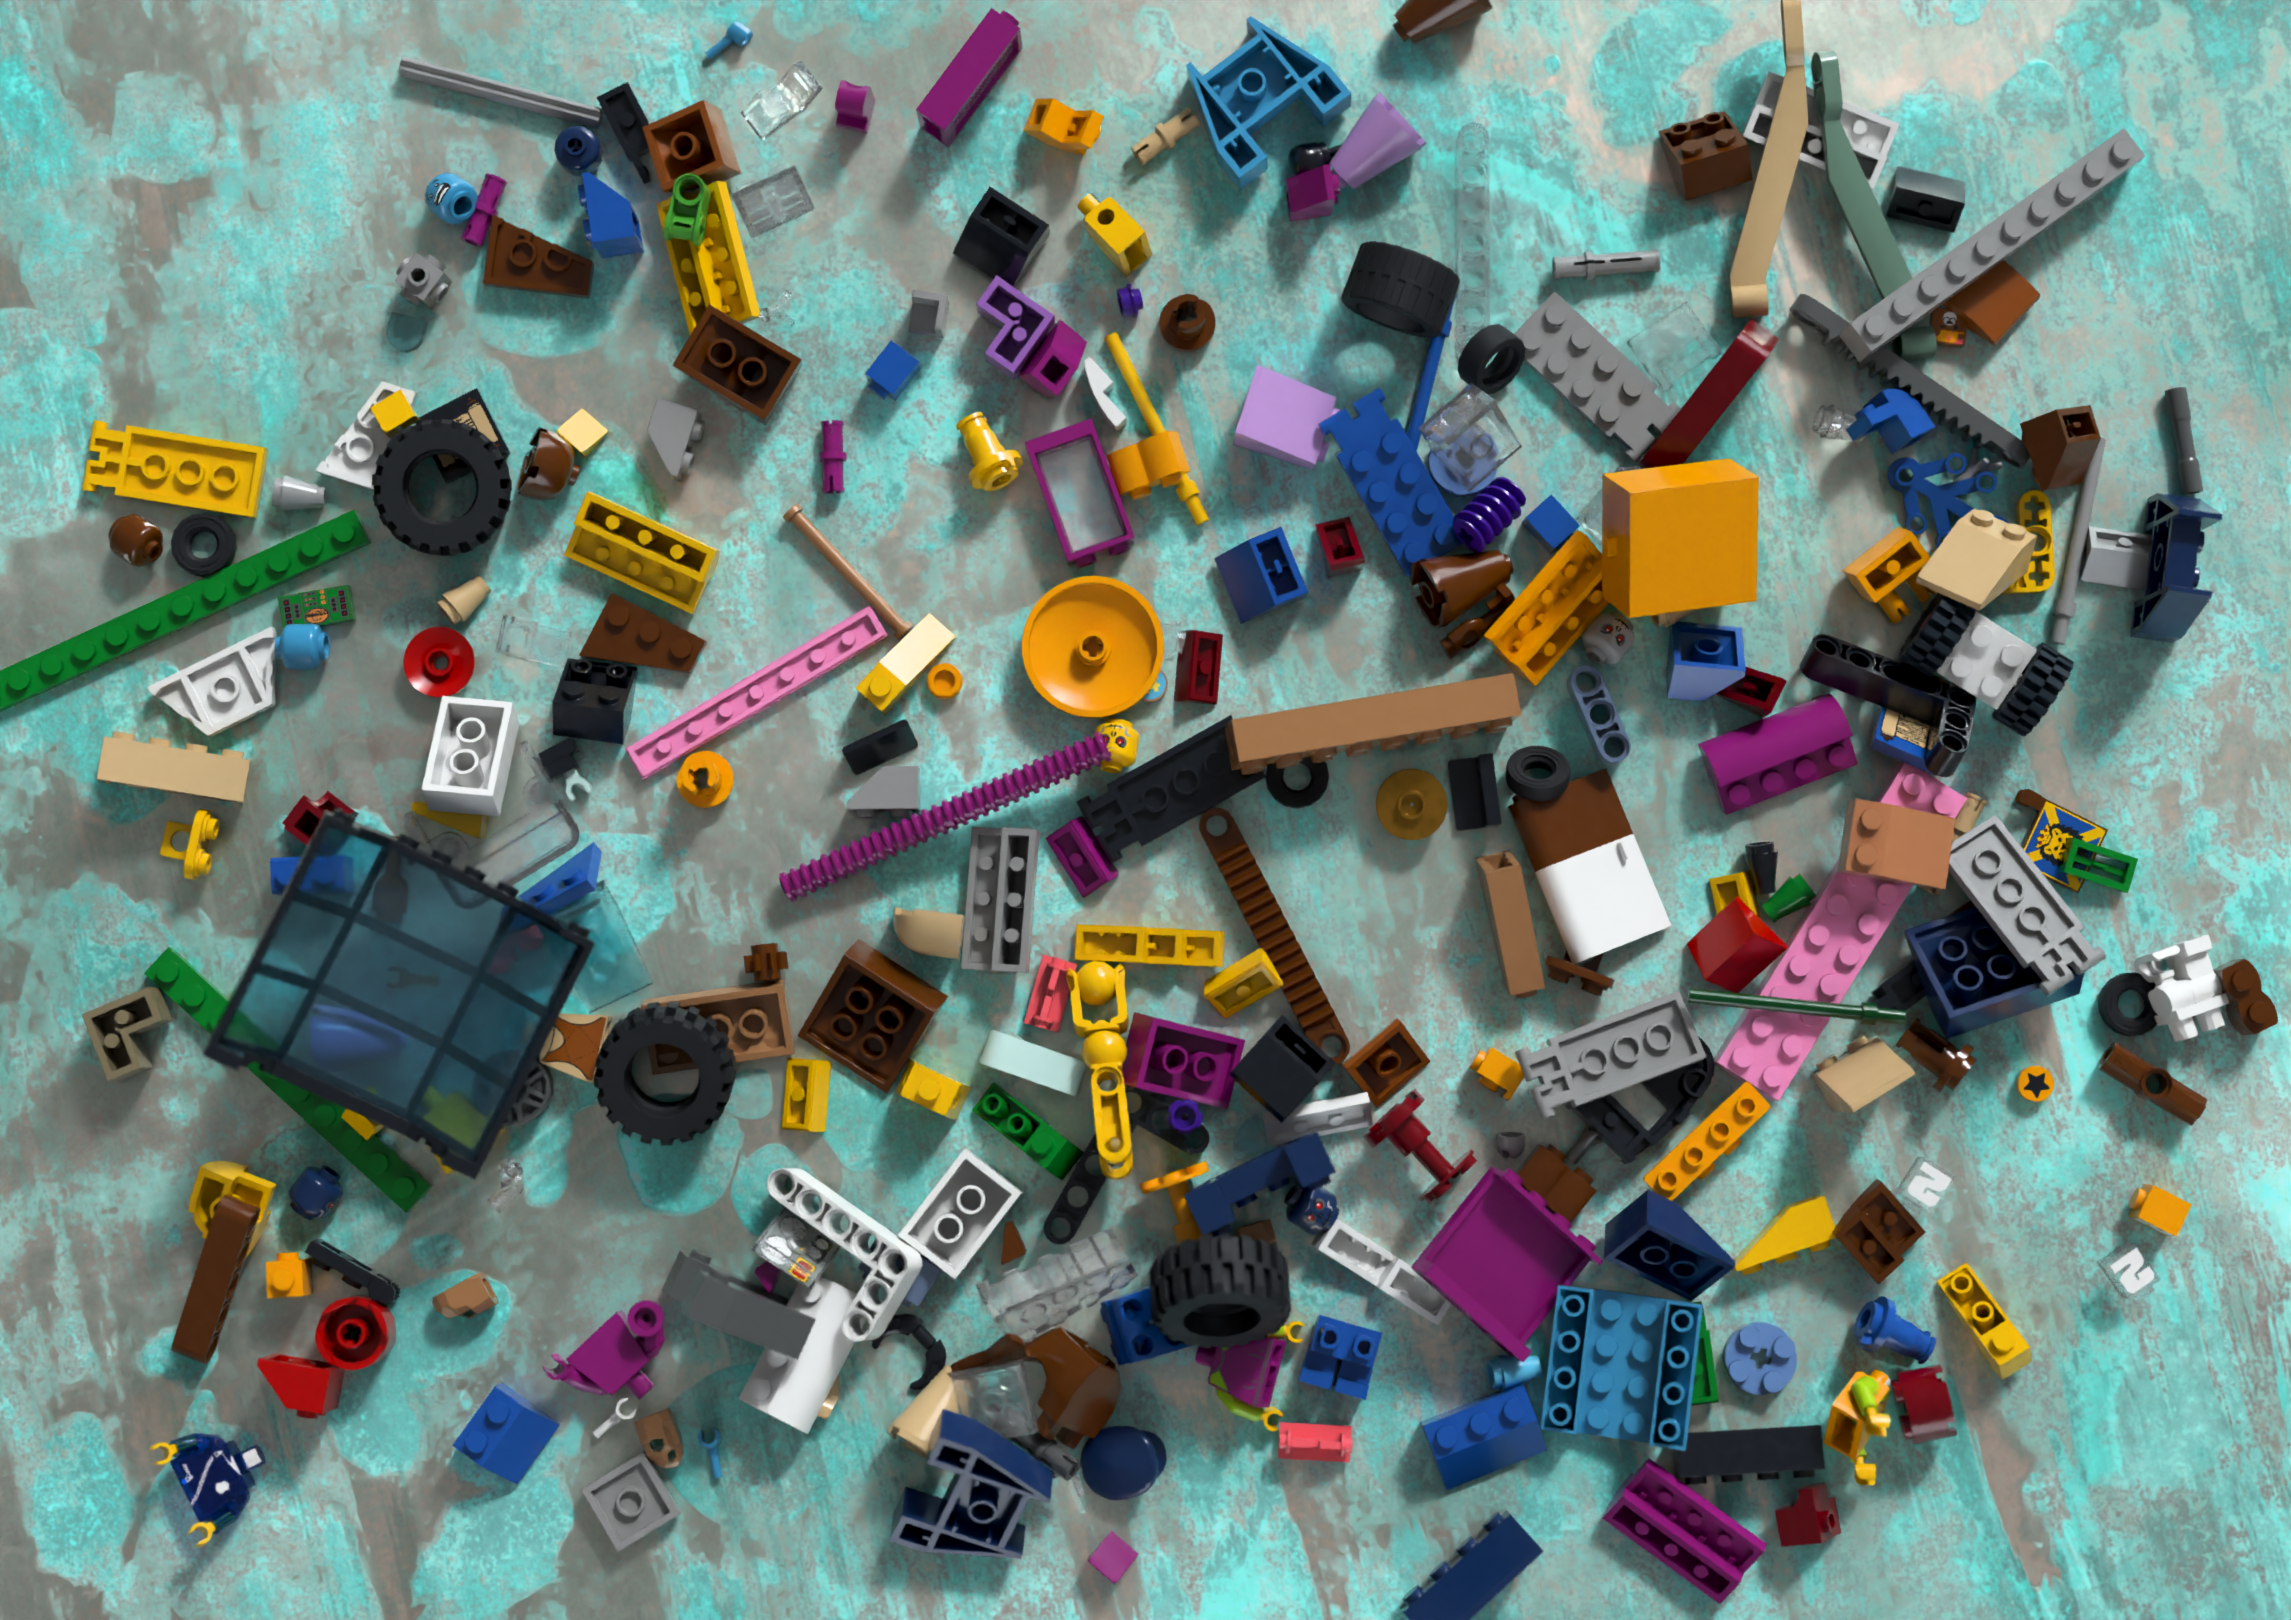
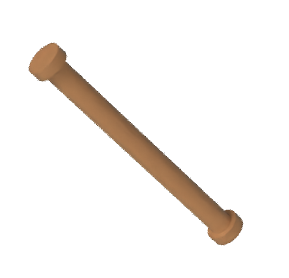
(796, 516)

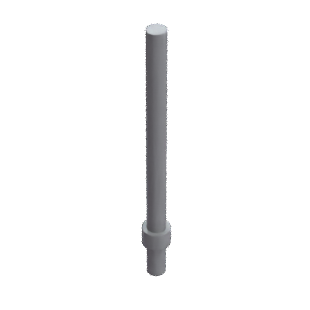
(2065, 606)

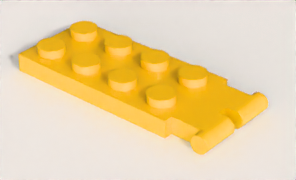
(177, 469)

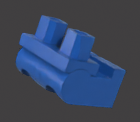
(1130, 1329)
(1341, 1340)

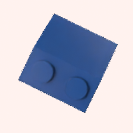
(506, 1434)

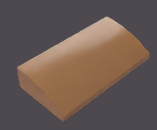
(750, 1014)

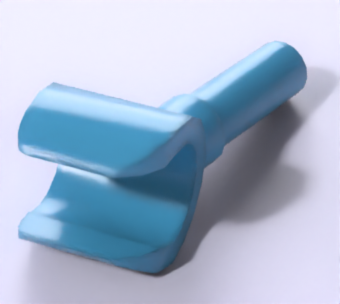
(736, 32)
(712, 1450)

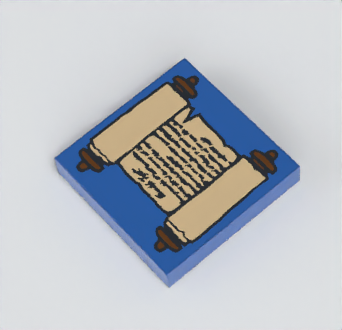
(1901, 738)

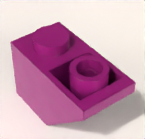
(1312, 194)
(1054, 360)

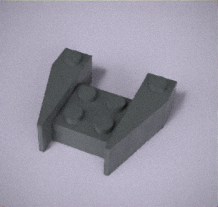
(736, 1305)

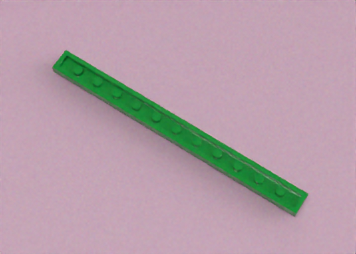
(181, 608)

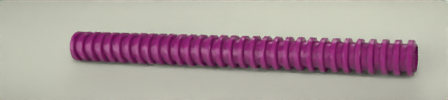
(944, 817)

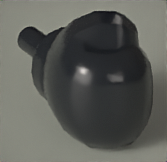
(1310, 156)

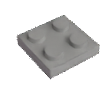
(631, 1501)

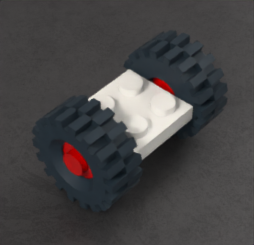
(1987, 662)

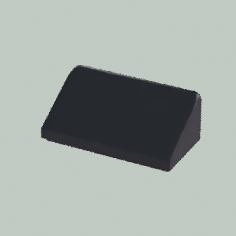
(880, 747)

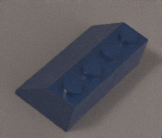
(1475, 1574)

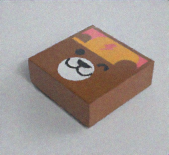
(1948, 328)

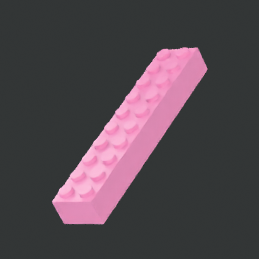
(1825, 952)

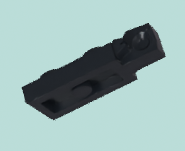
(1900, 989)

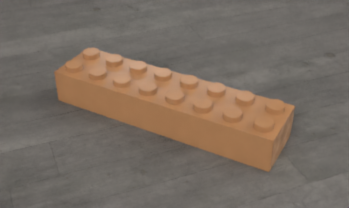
(1372, 722)

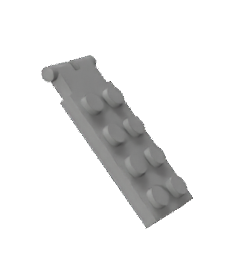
(1594, 376)
(2021, 904)
(1612, 1054)

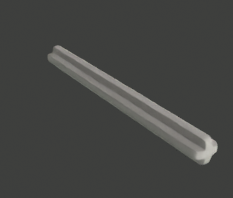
(500, 92)

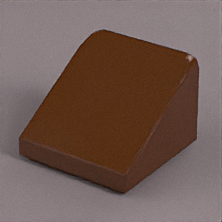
(1012, 1244)

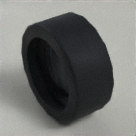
(1479, 352)

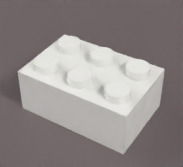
(470, 756)
(960, 1213)

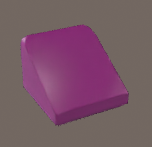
(768, 1275)
(1112, 1557)

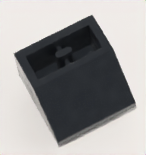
(1001, 238)
(594, 701)
(1282, 1068)

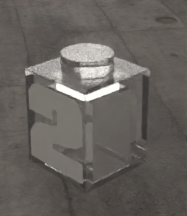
(1924, 1186)
(2129, 1272)

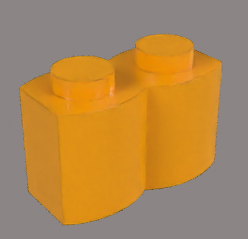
(1148, 464)

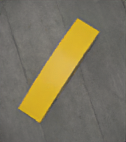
(1149, 945)

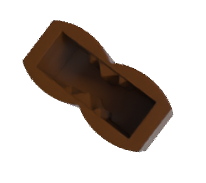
(2248, 1006)
(1555, 1182)

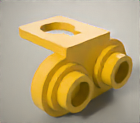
(196, 856)

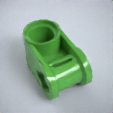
(687, 212)

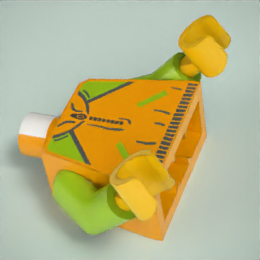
(1857, 1416)

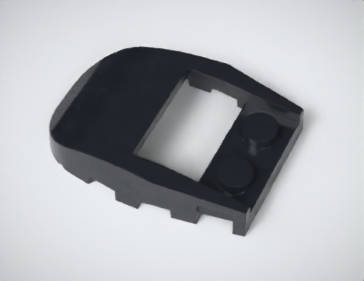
(1674, 1090)

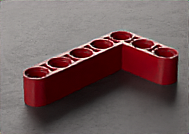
(1711, 397)

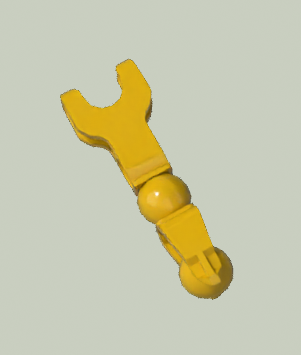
(1104, 1055)

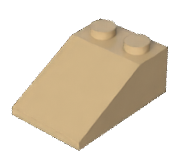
(1978, 559)
(1860, 1074)

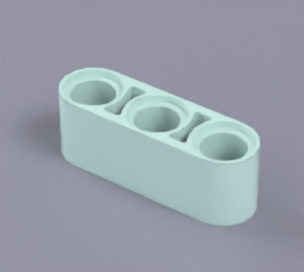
(1033, 1062)

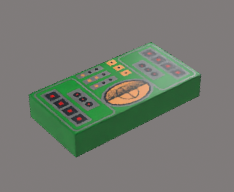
(318, 607)

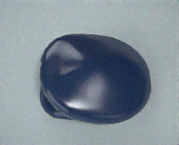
(1122, 1462)

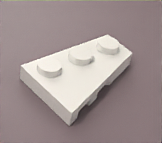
(359, 448)

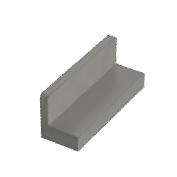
(2116, 558)

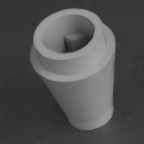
(297, 494)

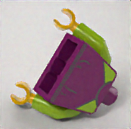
(1248, 1374)

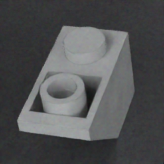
(673, 432)
(888, 790)

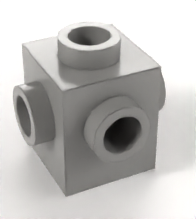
(431, 288)

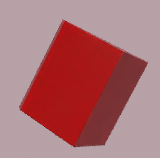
(1735, 947)

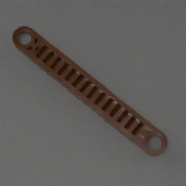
(1273, 932)

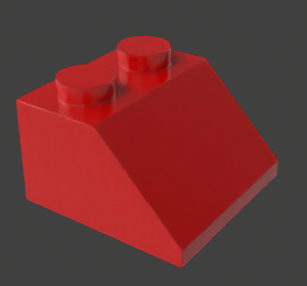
(303, 1383)

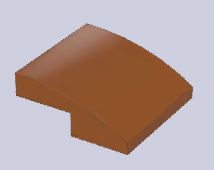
(1994, 302)

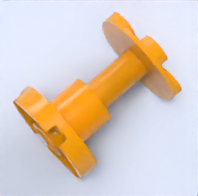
(1177, 1186)

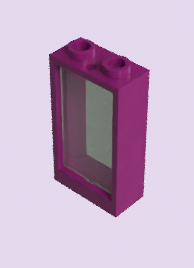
(970, 77)
(1080, 493)

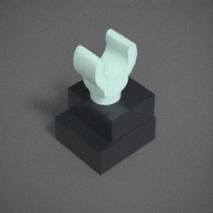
(561, 762)

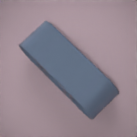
(1599, 697)

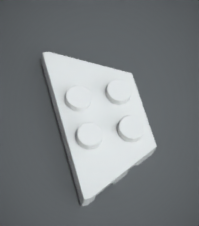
(225, 685)

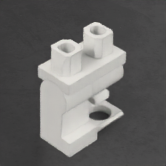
(2184, 989)

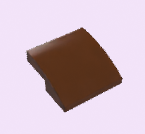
(1877, 1231)

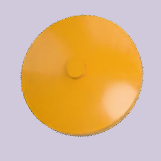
(1093, 647)

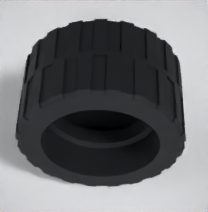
(1400, 289)

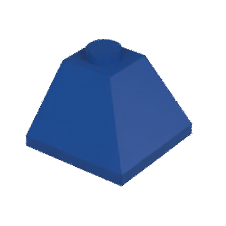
(1703, 660)

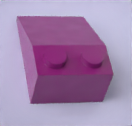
(1181, 1060)

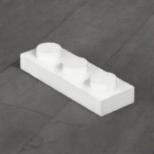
(1322, 1116)

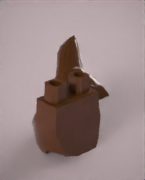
(1078, 1386)

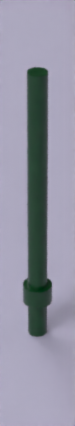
(1866, 1013)

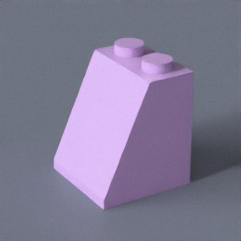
(1283, 419)

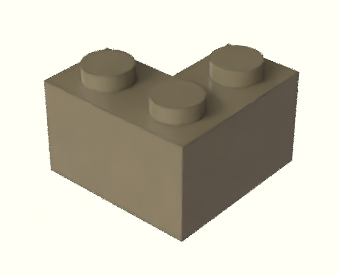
(117, 1031)

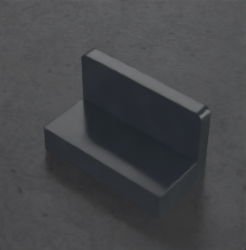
(1926, 199)
(1474, 792)

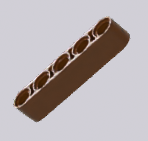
(215, 1279)

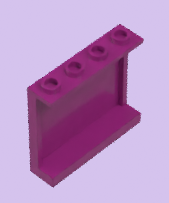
(1504, 1259)

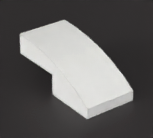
(1099, 387)

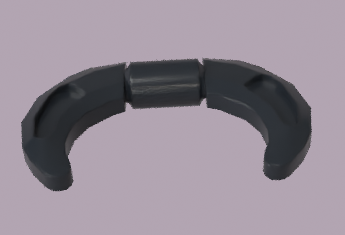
(936, 1352)

